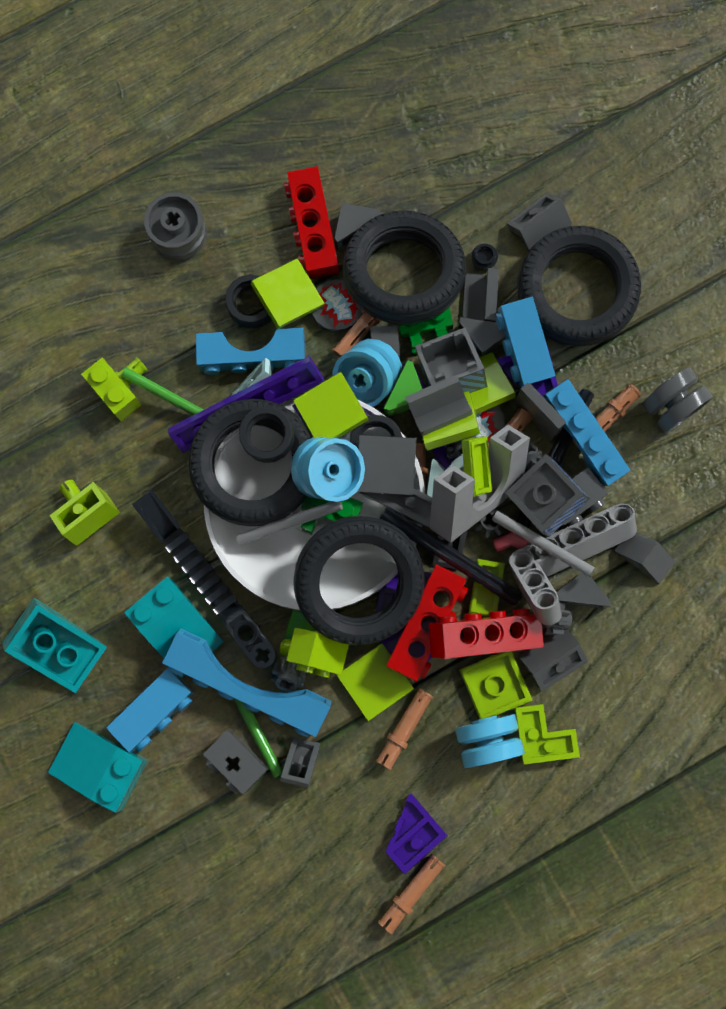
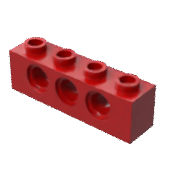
(308, 183)
(439, 581)
(446, 639)

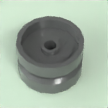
(175, 226)
(674, 396)

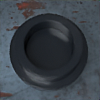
(484, 256)

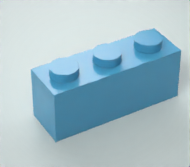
(525, 341)
(151, 711)

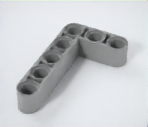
(583, 539)

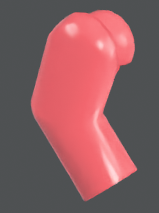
(508, 540)

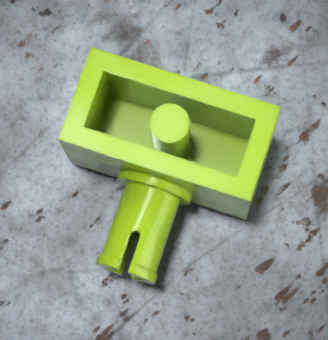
(114, 388)
(83, 512)
(314, 652)

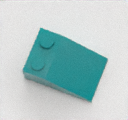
(165, 612)
(53, 645)
(98, 767)

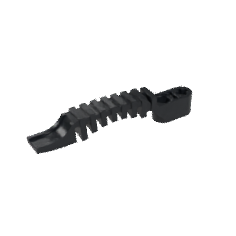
(202, 573)

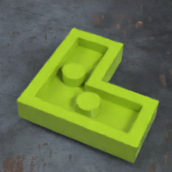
(540, 744)

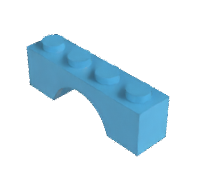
(218, 355)
(587, 433)

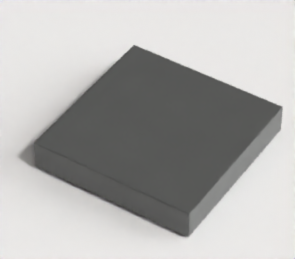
(542, 413)
(388, 464)

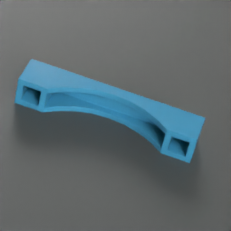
(298, 708)

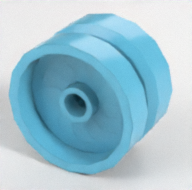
(370, 370)
(328, 468)
(489, 740)

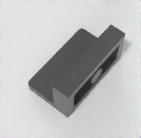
(540, 219)
(481, 296)
(439, 405)
(555, 660)

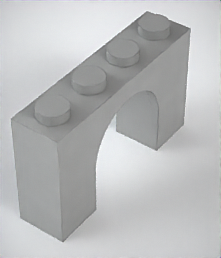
(452, 497)

